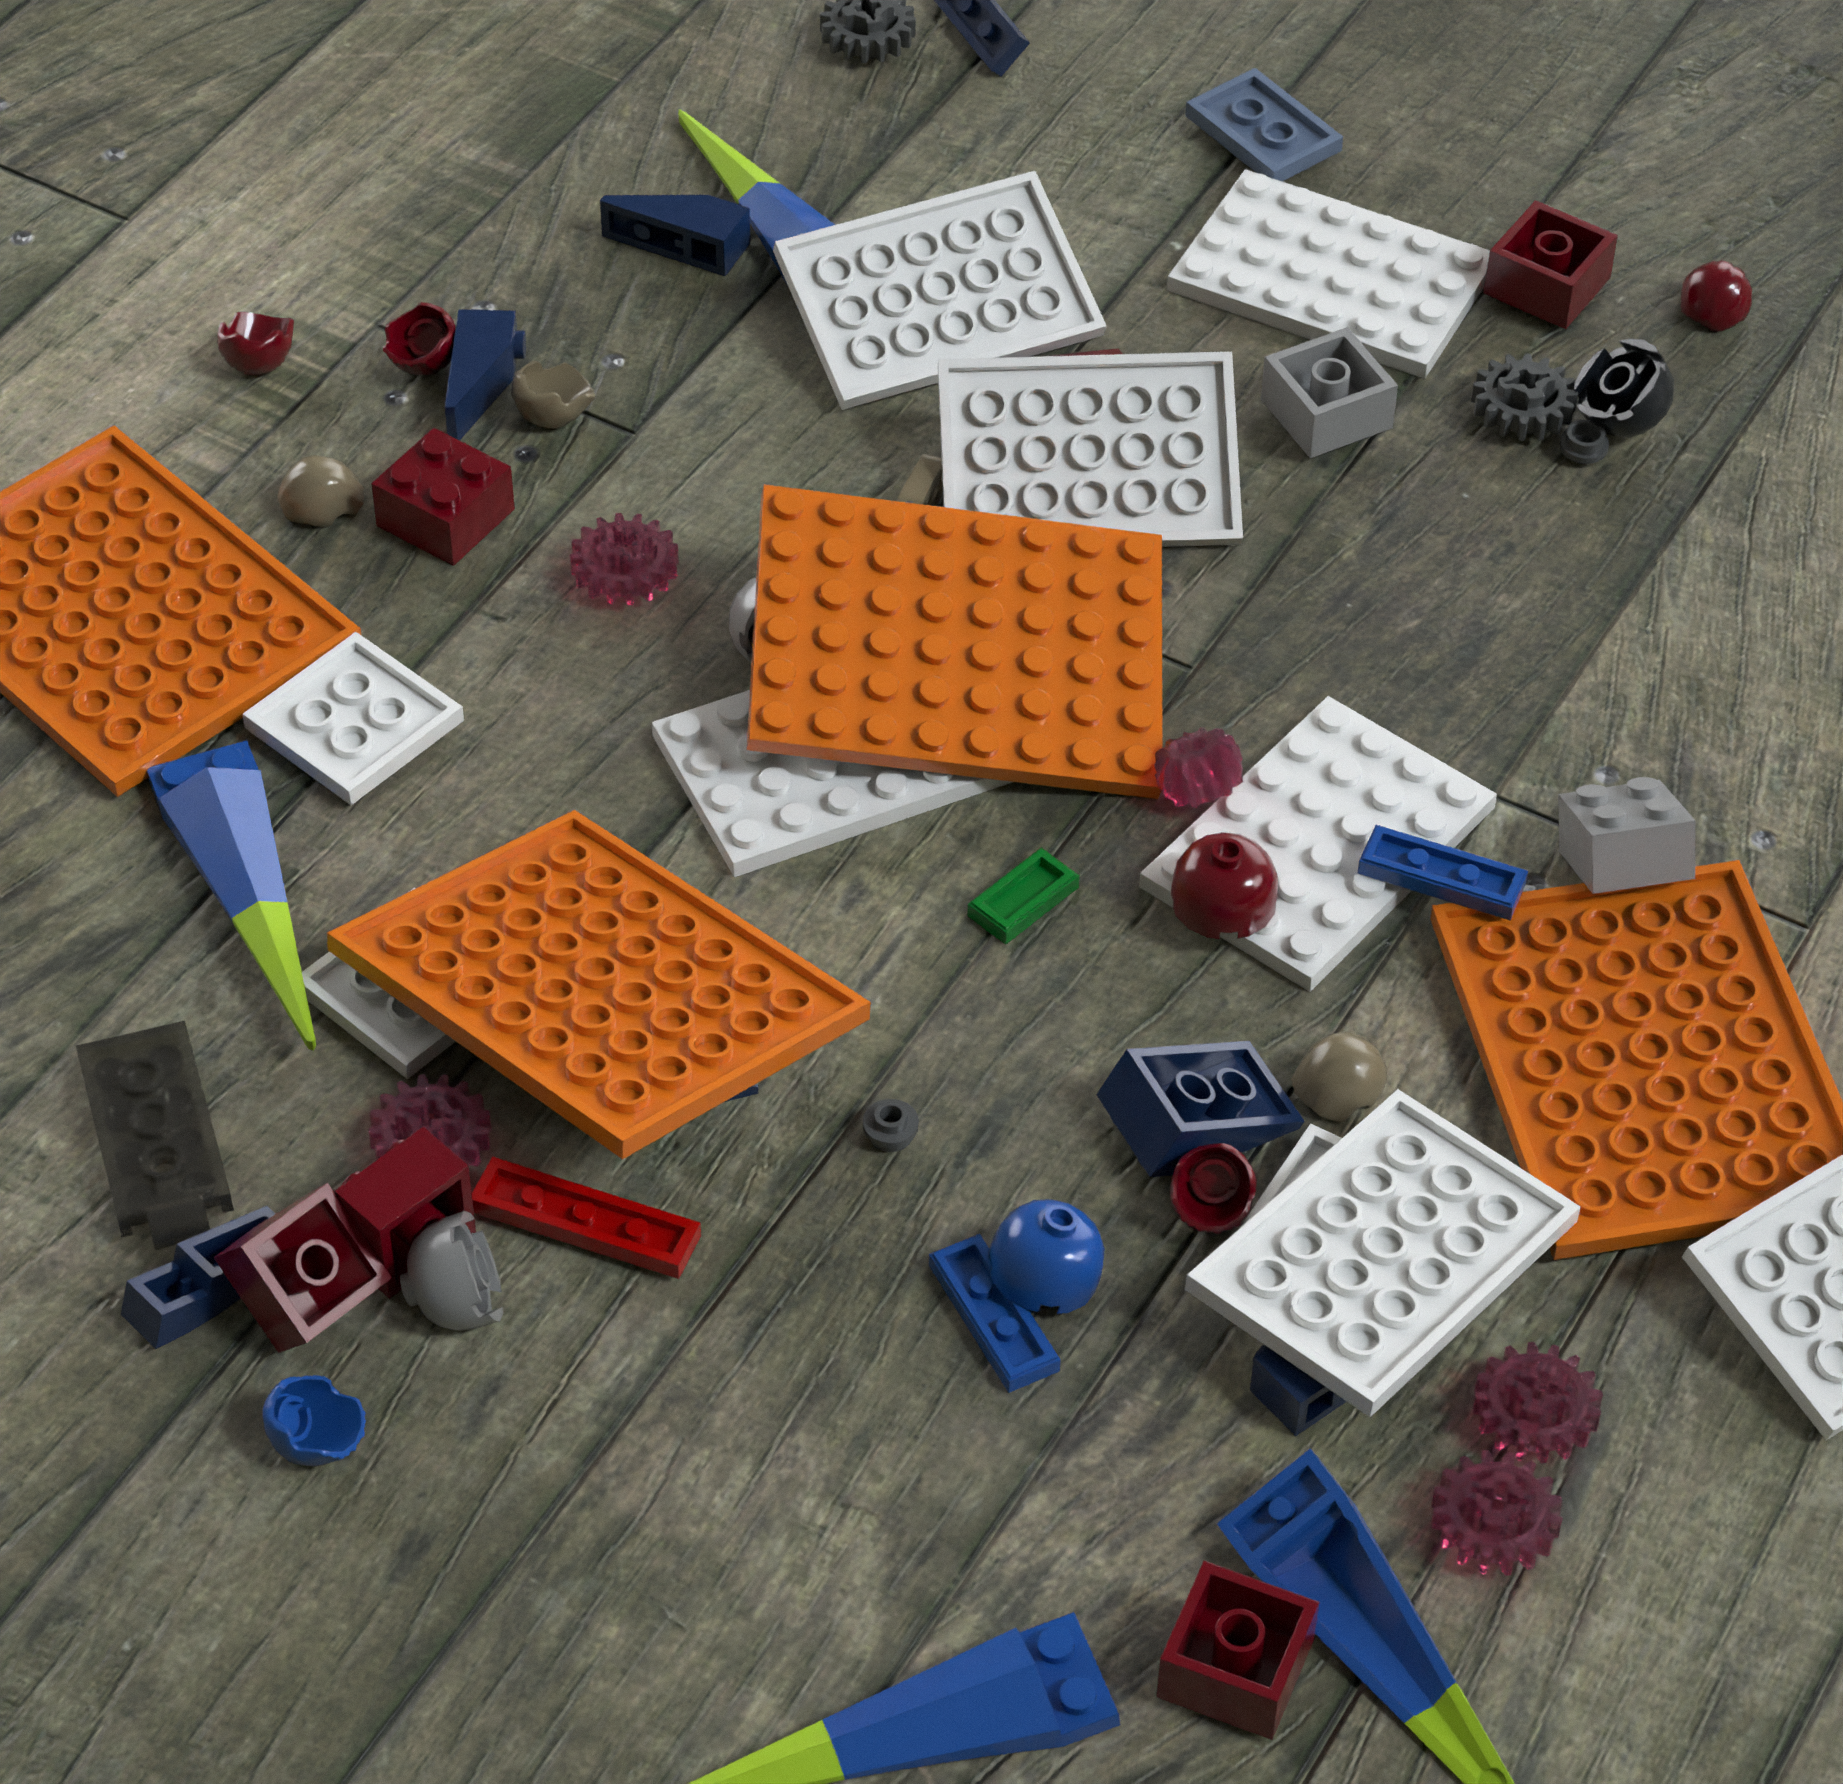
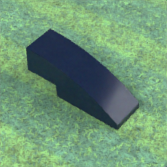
(188, 1289)

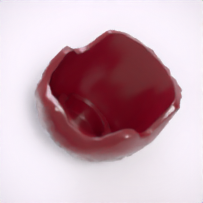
(1716, 295)
(420, 339)
(255, 342)
(1213, 1188)

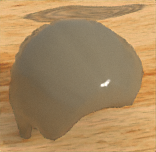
(551, 395)
(319, 491)
(1340, 1076)

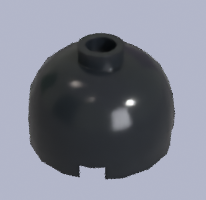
(1625, 388)

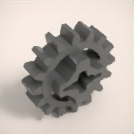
(868, 28)
(1524, 397)

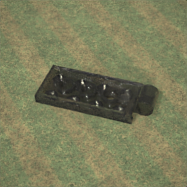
(152, 1114)

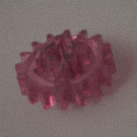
(624, 559)
(443, 1110)
(1537, 1402)
(1496, 1512)

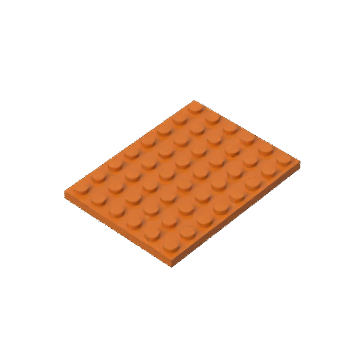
(141, 611)
(957, 642)
(599, 981)
(1645, 1053)

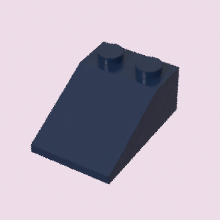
(1195, 1097)

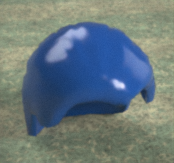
(312, 1421)

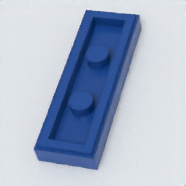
(1442, 872)
(999, 1326)

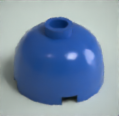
(1047, 1256)

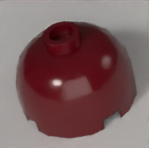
(1224, 886)

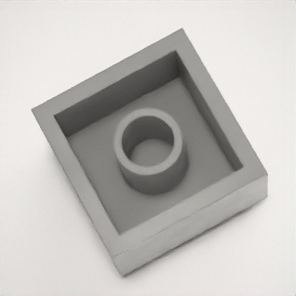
(1328, 392)
(1626, 835)

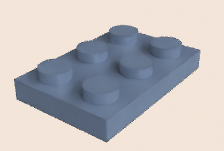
(1264, 126)

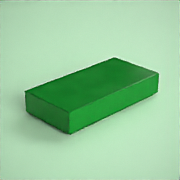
(1023, 896)

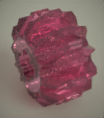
(1198, 767)

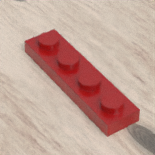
(586, 1217)

